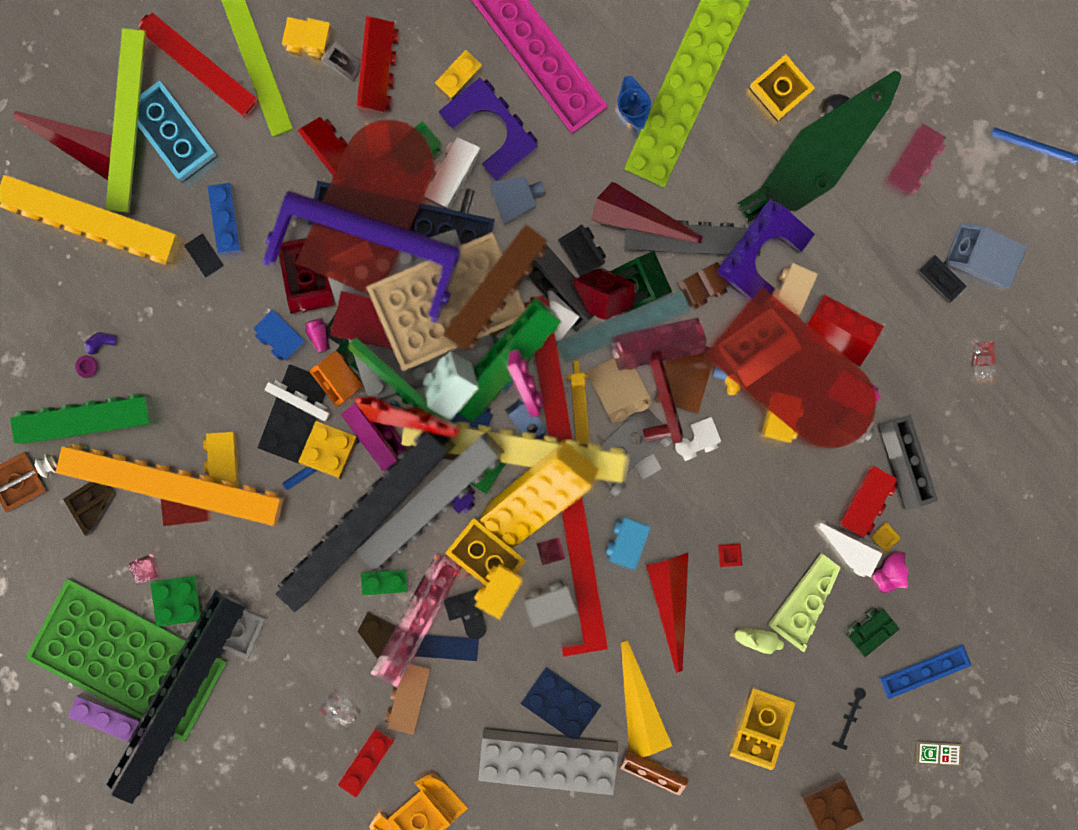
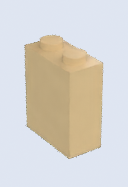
(619, 390)

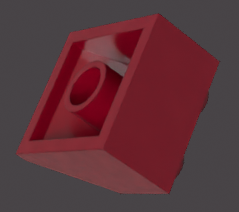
(605, 293)

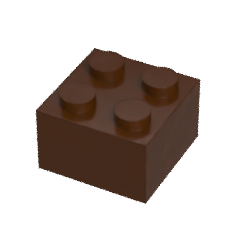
(832, 806)

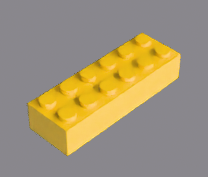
(539, 494)

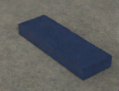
(448, 647)

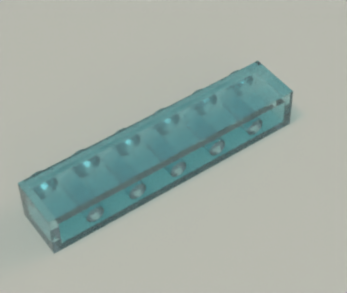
(638, 319)

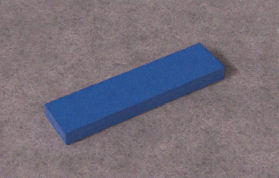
(925, 671)

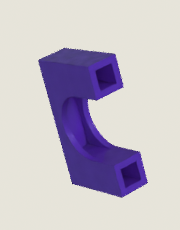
(480, 98)
(772, 222)

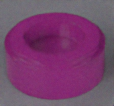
(87, 366)

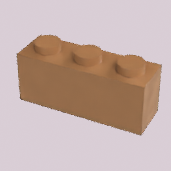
(408, 699)

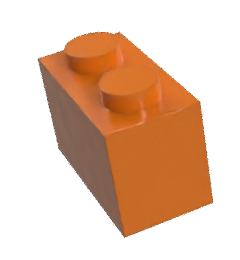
(336, 378)

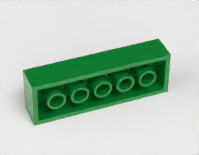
(84, 420)

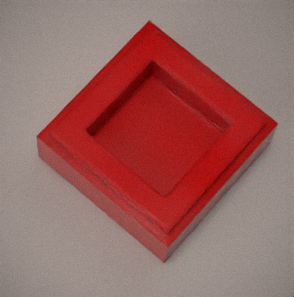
(730, 555)

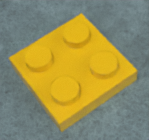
(328, 450)

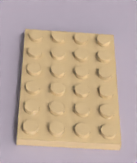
(407, 297)

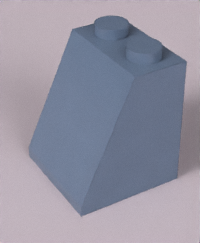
(985, 254)

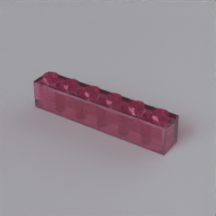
(416, 620)

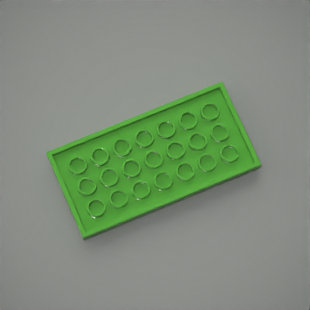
(112, 653)

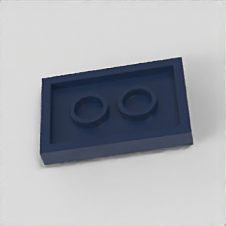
(560, 704)

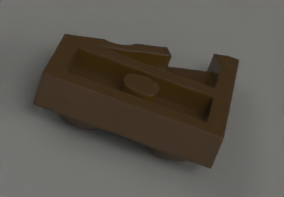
(88, 504)
(376, 632)

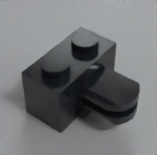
(463, 606)

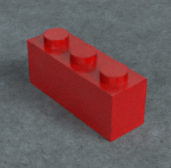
(868, 502)
(366, 761)

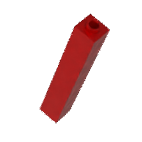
(198, 64)

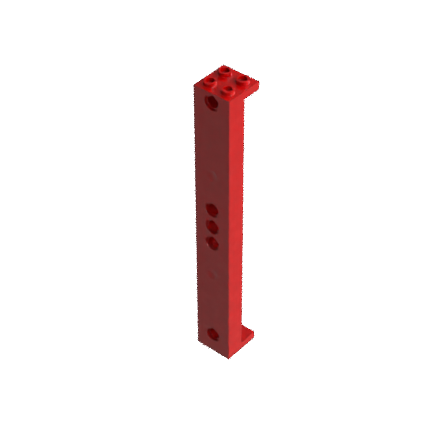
(574, 514)

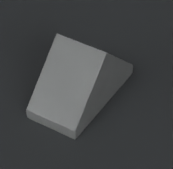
(341, 61)

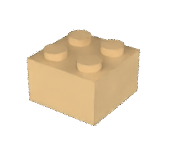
(794, 287)

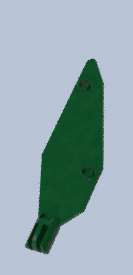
(823, 150)

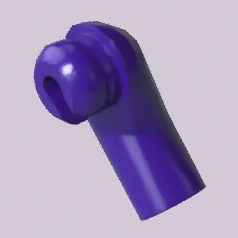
(92, 343)

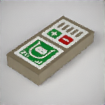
(938, 753)

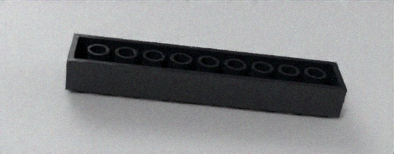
(360, 523)

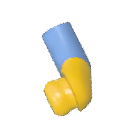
(732, 386)

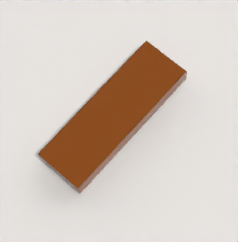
(653, 773)

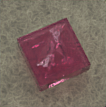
(550, 551)
(143, 569)

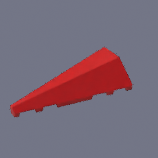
(413, 418)
(670, 592)

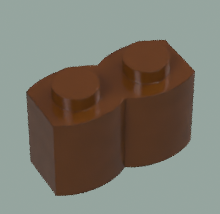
(703, 285)

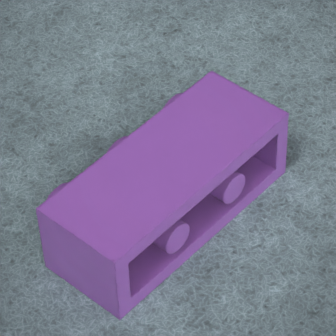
(103, 717)

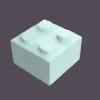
(449, 385)

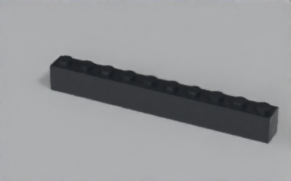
(174, 697)

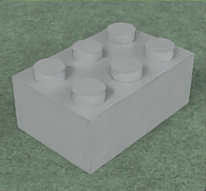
(549, 604)

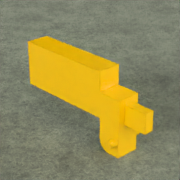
(579, 404)

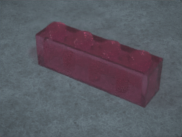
(670, 339)

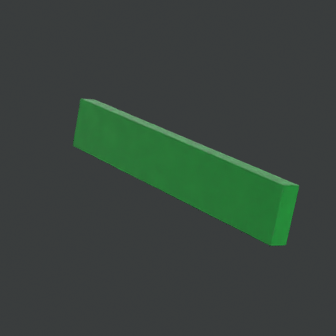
(391, 377)

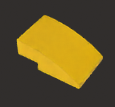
(762, 729)

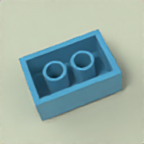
(628, 542)

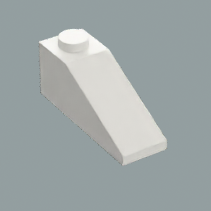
(855, 550)

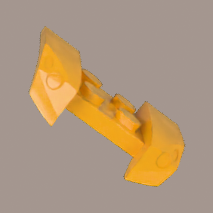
(429, 809)

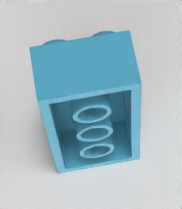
(172, 132)

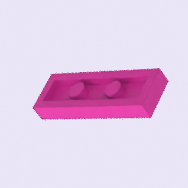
(525, 383)

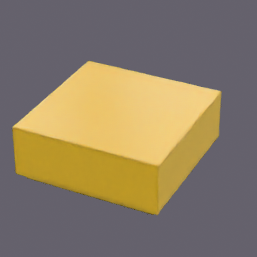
(885, 537)

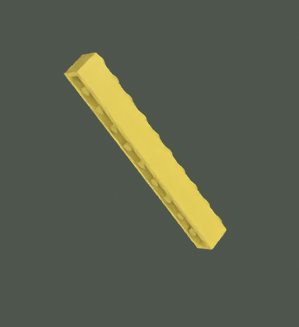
(528, 450)

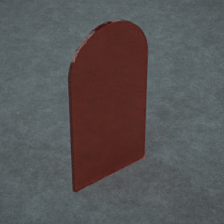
(378, 177)
(795, 373)

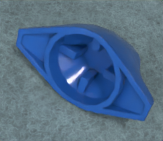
(634, 103)

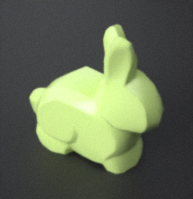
(759, 640)

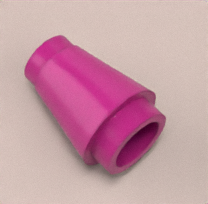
(317, 333)

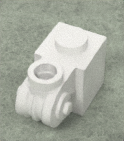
(704, 437)

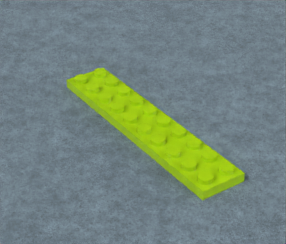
(685, 89)

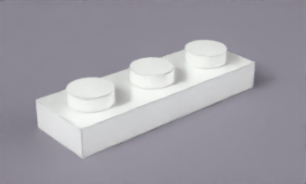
(298, 400)

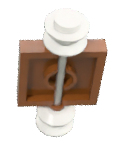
(21, 479)

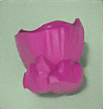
(893, 573)

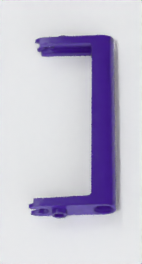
(370, 229)

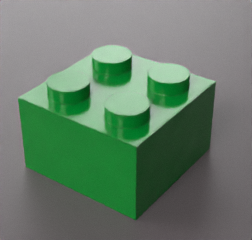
(176, 600)

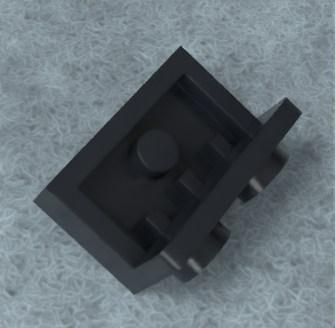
(582, 250)

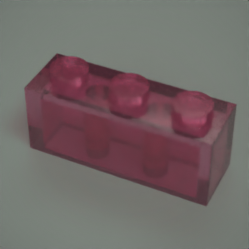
(916, 160)

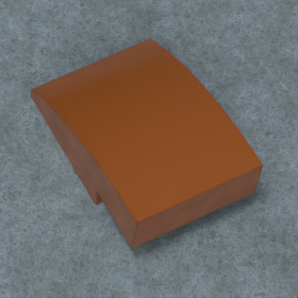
(688, 380)

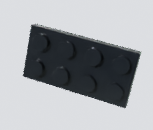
(287, 424)

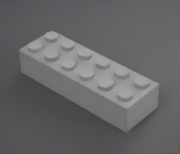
(548, 762)

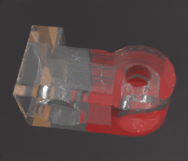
(984, 363)

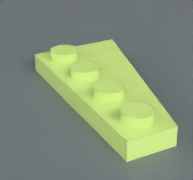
(801, 609)

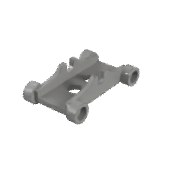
(621, 439)

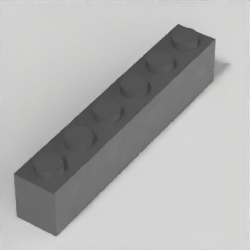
(715, 240)

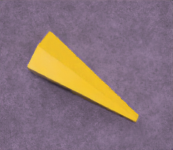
(644, 723)

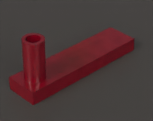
(673, 427)

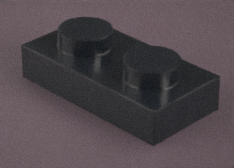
(942, 278)

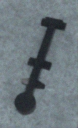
(859, 694)

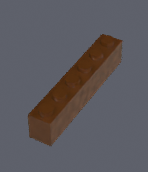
(495, 288)

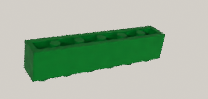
(492, 371)

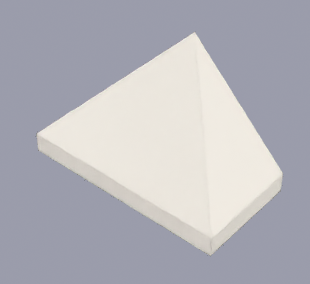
(564, 312)

